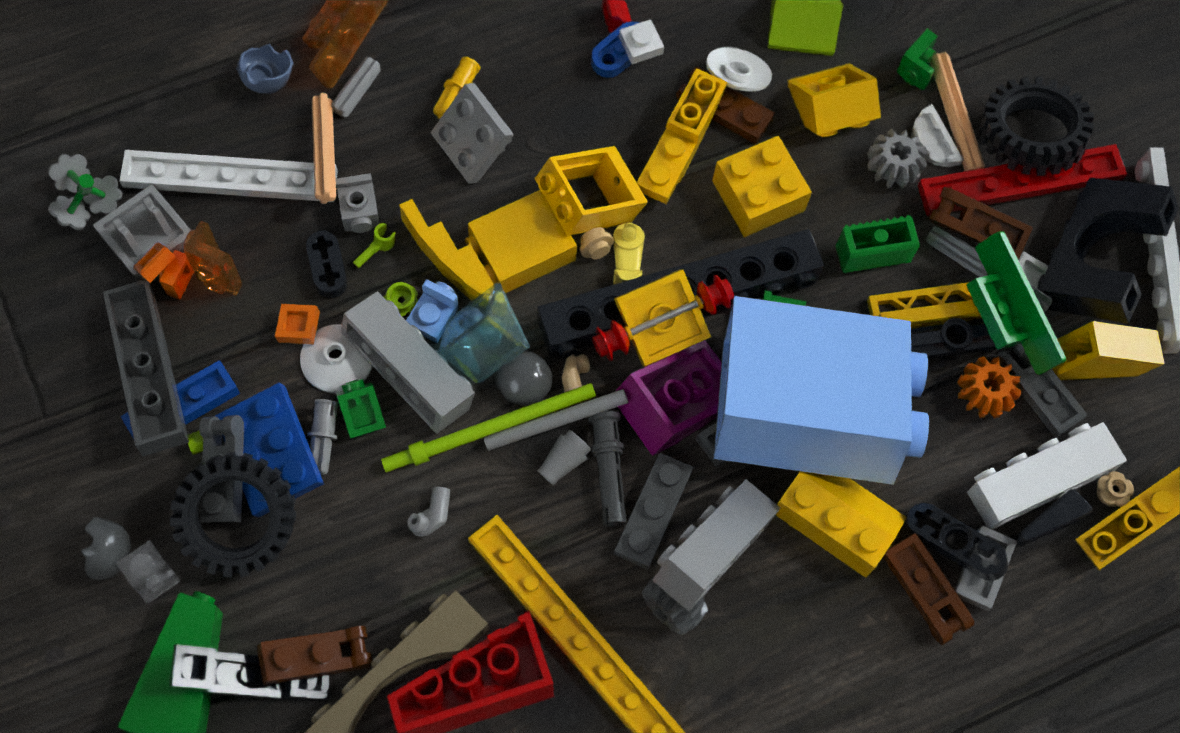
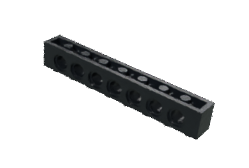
(793, 250)

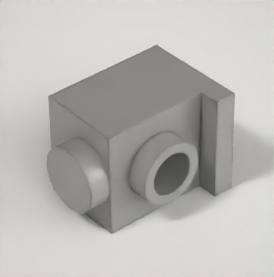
(357, 203)

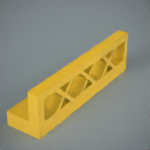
(926, 315)

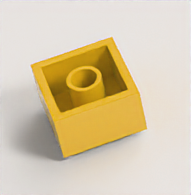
(761, 186)

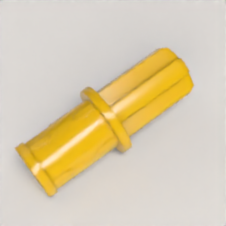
(463, 75)

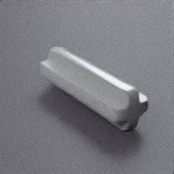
(356, 87)

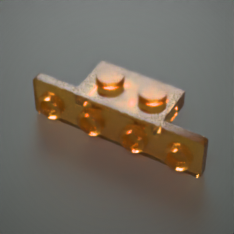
(338, 34)

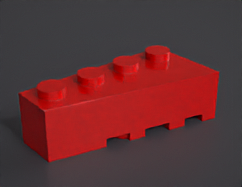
(477, 683)

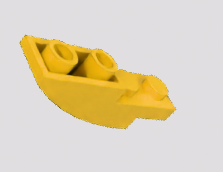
(682, 136)
(1133, 521)

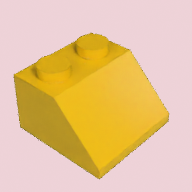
(836, 99)

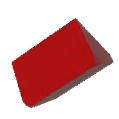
(615, 13)

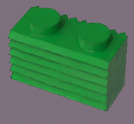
(877, 244)

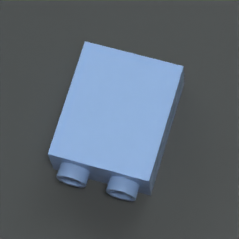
(819, 391)

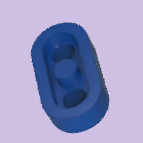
(611, 50)

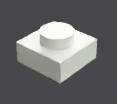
(641, 41)

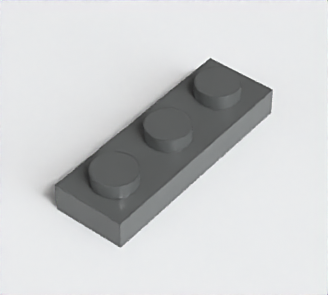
(653, 511)

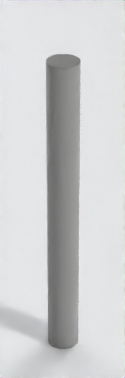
(556, 419)

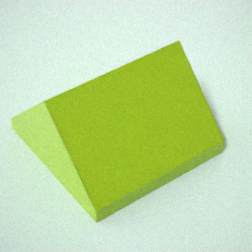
(805, 25)

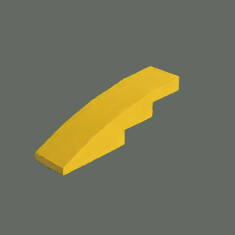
(458, 266)

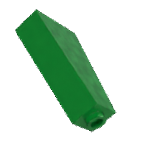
(155, 704)

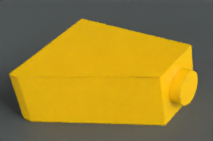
(1108, 352)

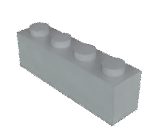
(407, 361)
(715, 545)

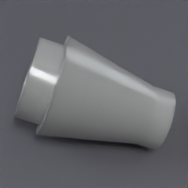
(564, 456)

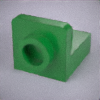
(915, 61)
(360, 408)

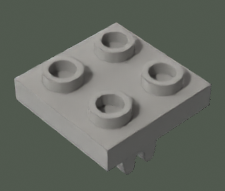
(472, 133)
(140, 225)

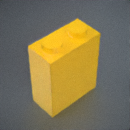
(521, 242)

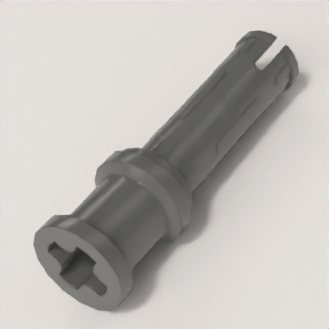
(608, 450)

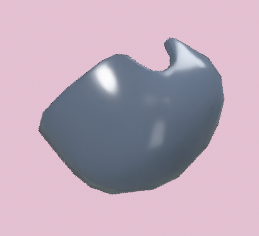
(264, 69)

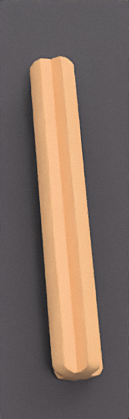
(956, 112)
(323, 149)

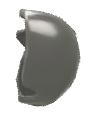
(524, 379)
(108, 547)

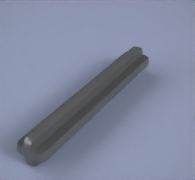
(968, 257)

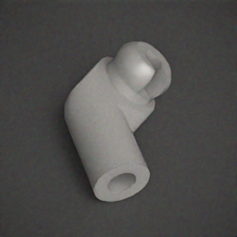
(433, 517)

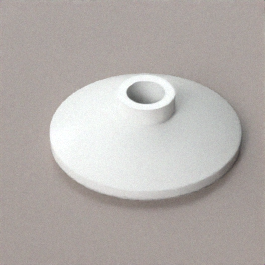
(739, 69)
(330, 373)

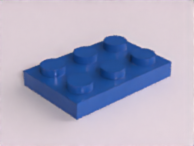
(276, 436)

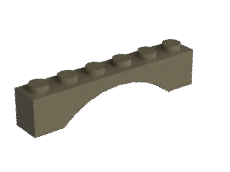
(444, 633)

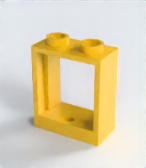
(606, 167)

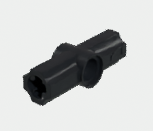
(971, 335)

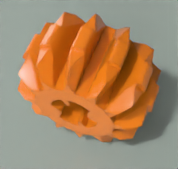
(983, 398)

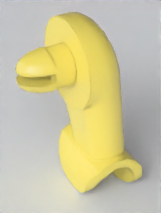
(628, 252)

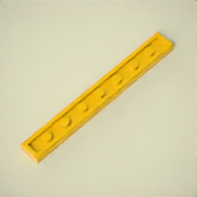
(571, 630)

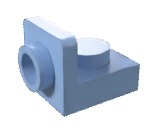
(434, 309)

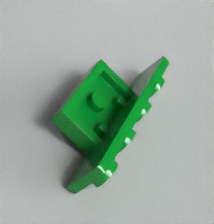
(1011, 305)

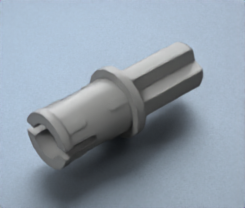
(323, 432)

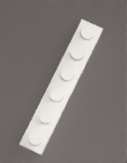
(219, 175)
(1163, 259)

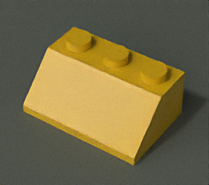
(841, 518)

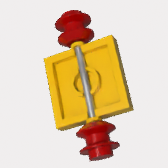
(663, 317)

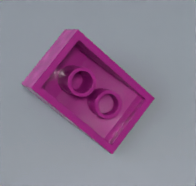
(673, 396)

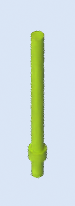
(420, 452)

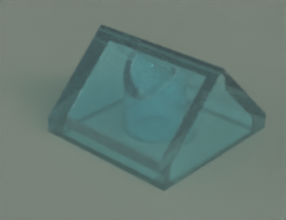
(483, 335)

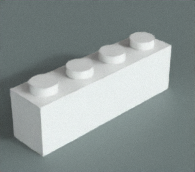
(1046, 475)

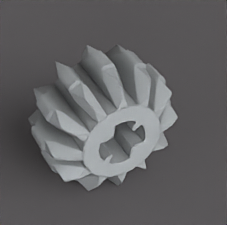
(897, 158)

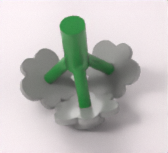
(98, 192)

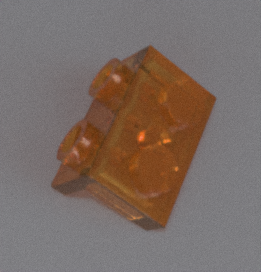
(210, 263)

